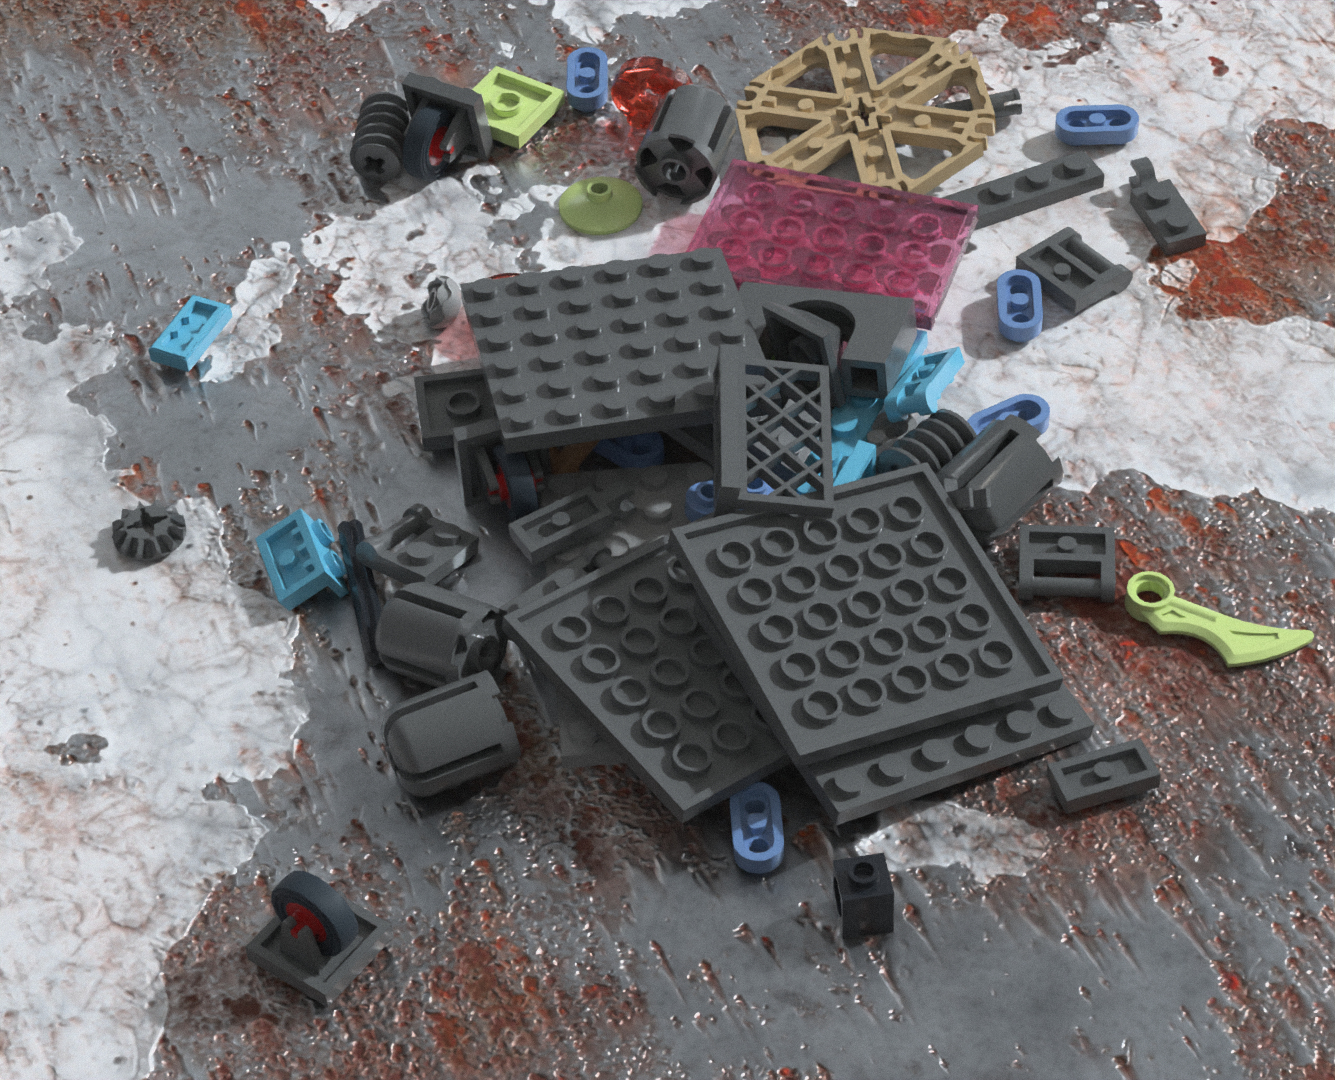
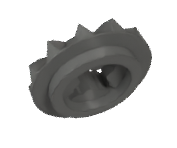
(136, 544)

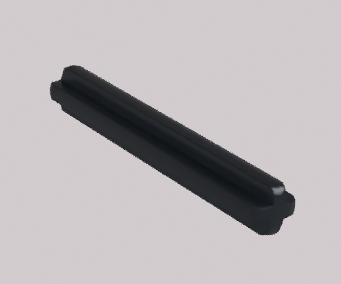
(362, 588)

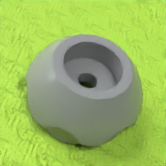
(442, 304)

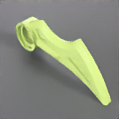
(1235, 640)

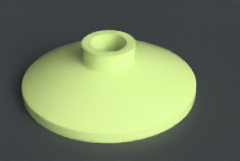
(600, 205)

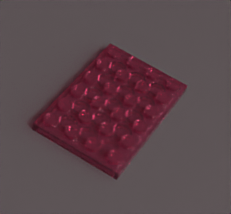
(836, 235)

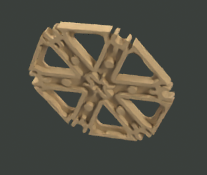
(891, 105)

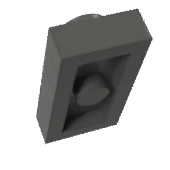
(1103, 775)

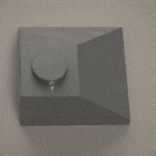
(809, 340)

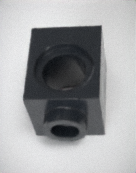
(863, 896)

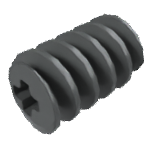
(379, 137)
(932, 442)

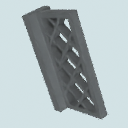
(731, 440)

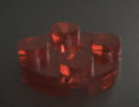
(631, 84)

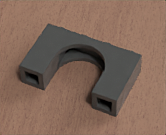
(874, 326)

